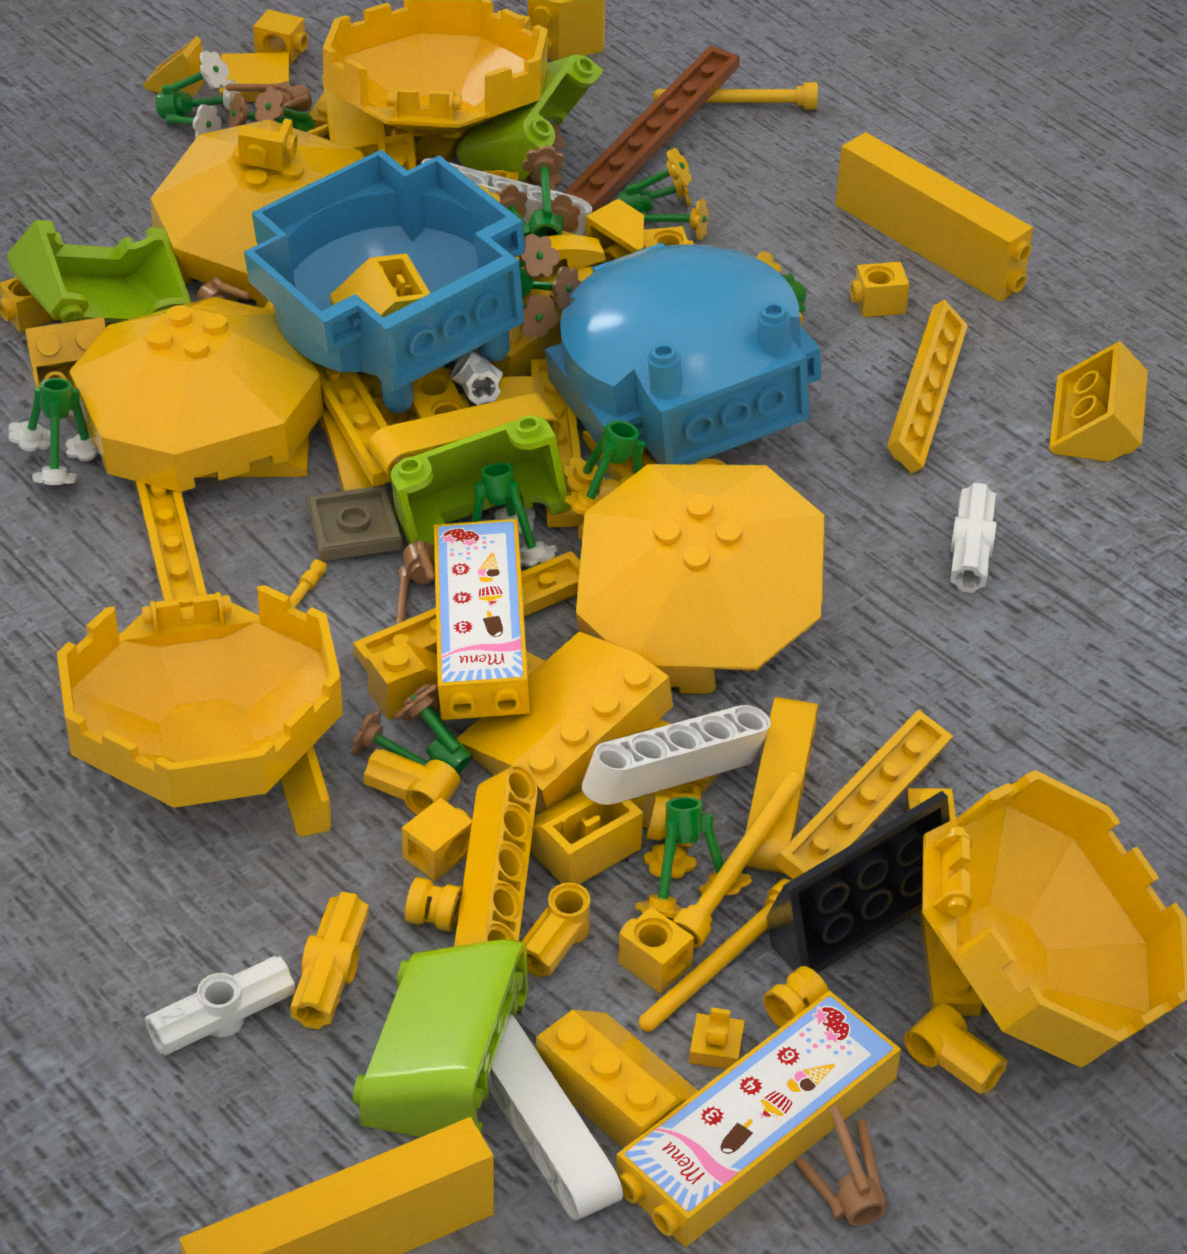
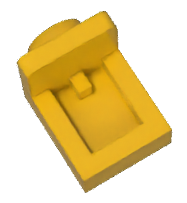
(267, 147)

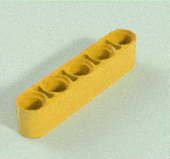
(424, 434)
(784, 751)
(497, 858)

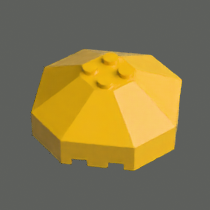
(436, 64)
(212, 196)
(196, 393)
(701, 569)
(201, 695)
(1054, 919)

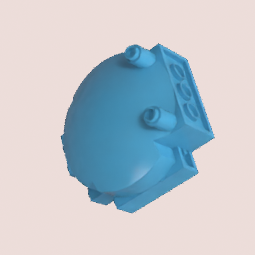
(377, 208)
(686, 349)

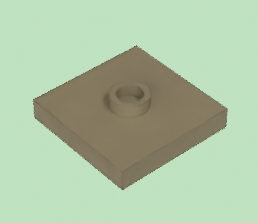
(353, 523)

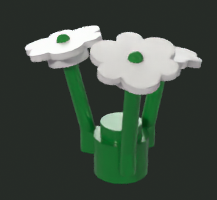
(175, 104)
(56, 399)
(500, 488)

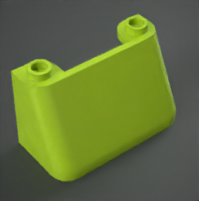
(508, 138)
(98, 280)
(439, 482)
(442, 1037)

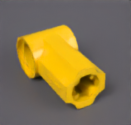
(411, 781)
(558, 928)
(944, 1040)

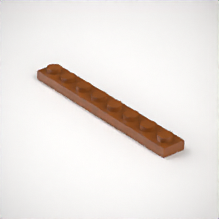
(654, 127)

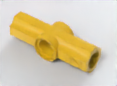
(329, 961)

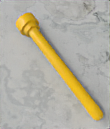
(803, 95)
(697, 917)
(710, 966)

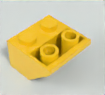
(384, 284)
(59, 346)
(585, 837)

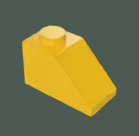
(398, 673)

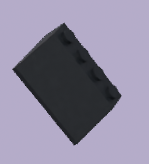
(855, 891)

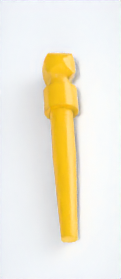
(308, 581)

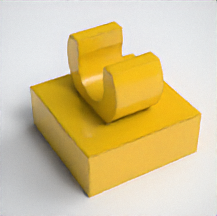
(716, 1039)

